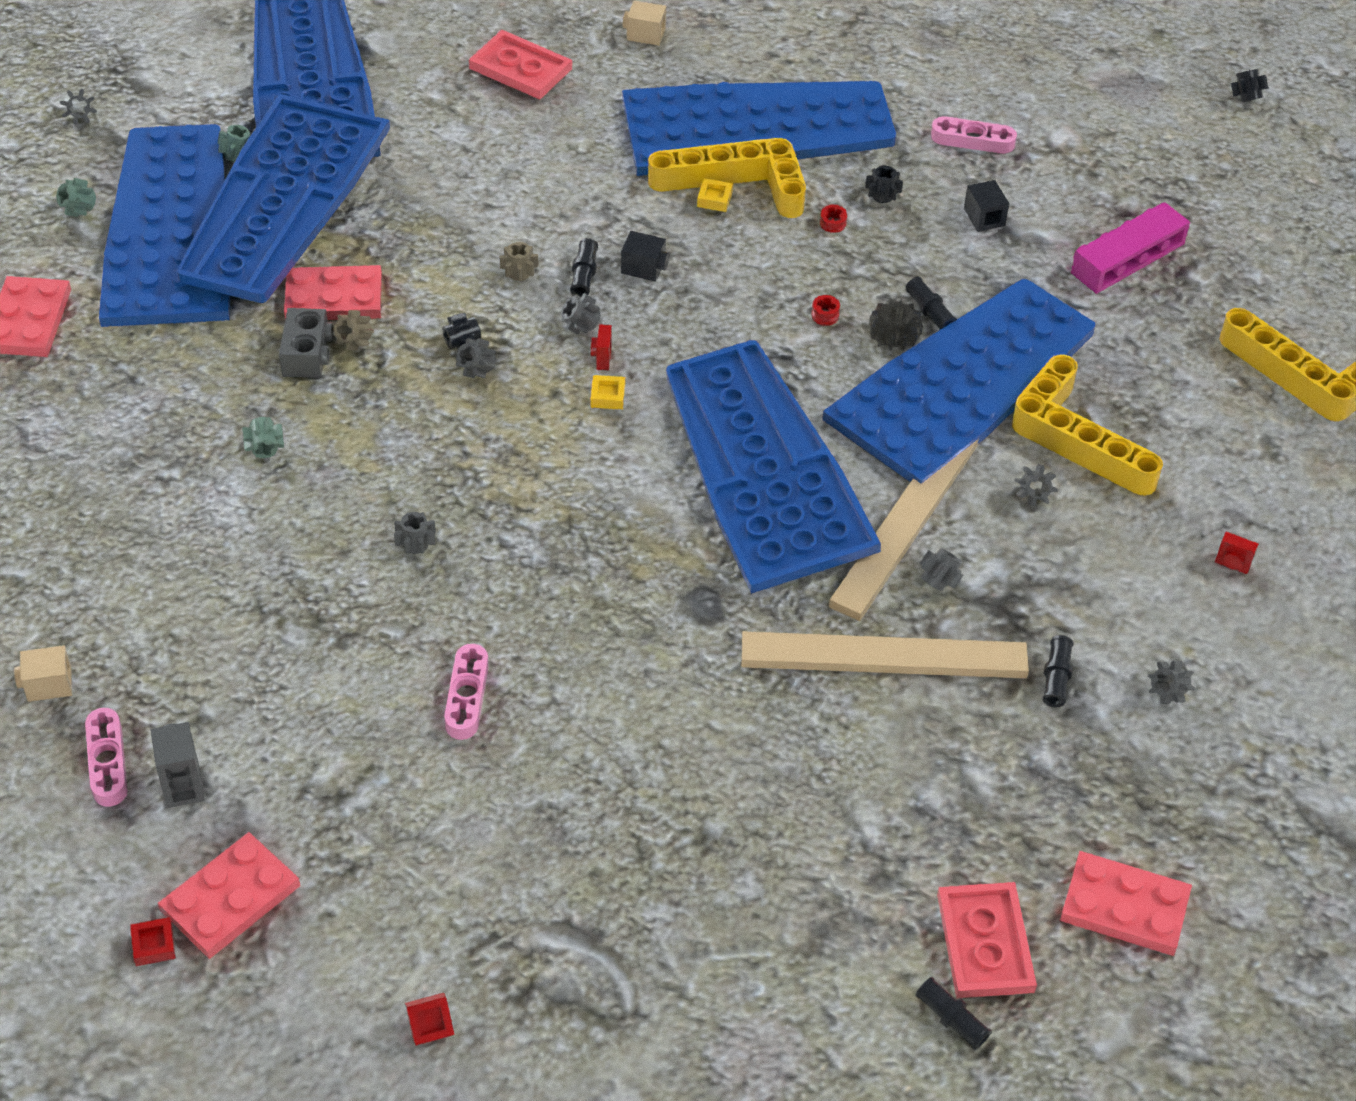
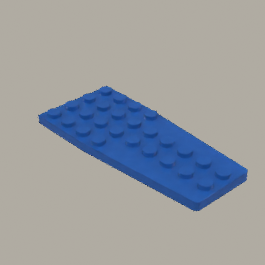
(308, 54)
(811, 115)
(280, 196)
(158, 207)
(958, 380)
(766, 469)

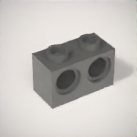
(305, 343)
(177, 764)

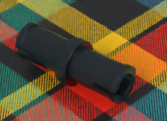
(584, 267)
(929, 303)
(1058, 671)
(953, 1013)

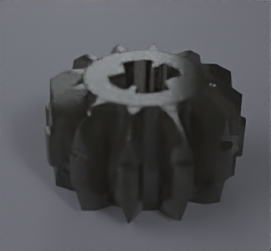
(895, 324)

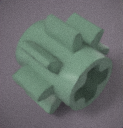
(233, 141)
(76, 197)
(263, 437)

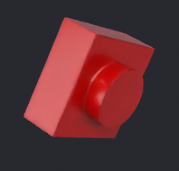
(602, 347)
(1236, 552)
(152, 941)
(429, 1018)

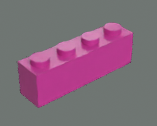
(1130, 247)

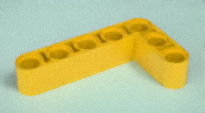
(734, 163)
(1290, 365)
(1047, 423)

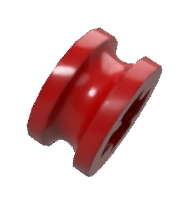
(836, 212)
(822, 317)

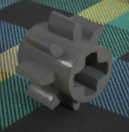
(76, 115)
(580, 314)
(475, 358)
(1034, 476)
(414, 532)
(941, 569)
(1178, 678)

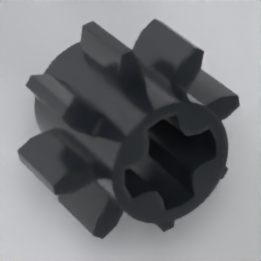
(1249, 85)
(884, 184)
(460, 329)

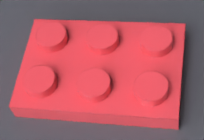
(520, 64)
(335, 290)
(31, 314)
(229, 895)
(1126, 903)
(986, 940)

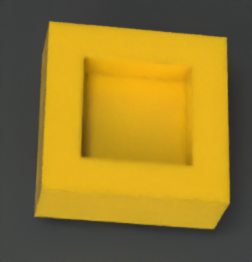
(714, 195)
(607, 392)

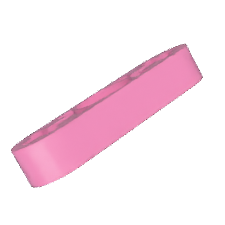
(1001, 139)
(473, 703)
(116, 767)

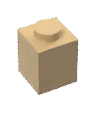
(645, 22)
(44, 673)

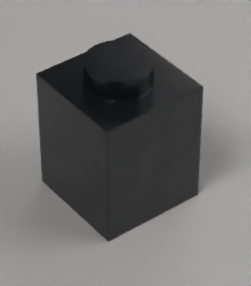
(986, 205)
(644, 256)

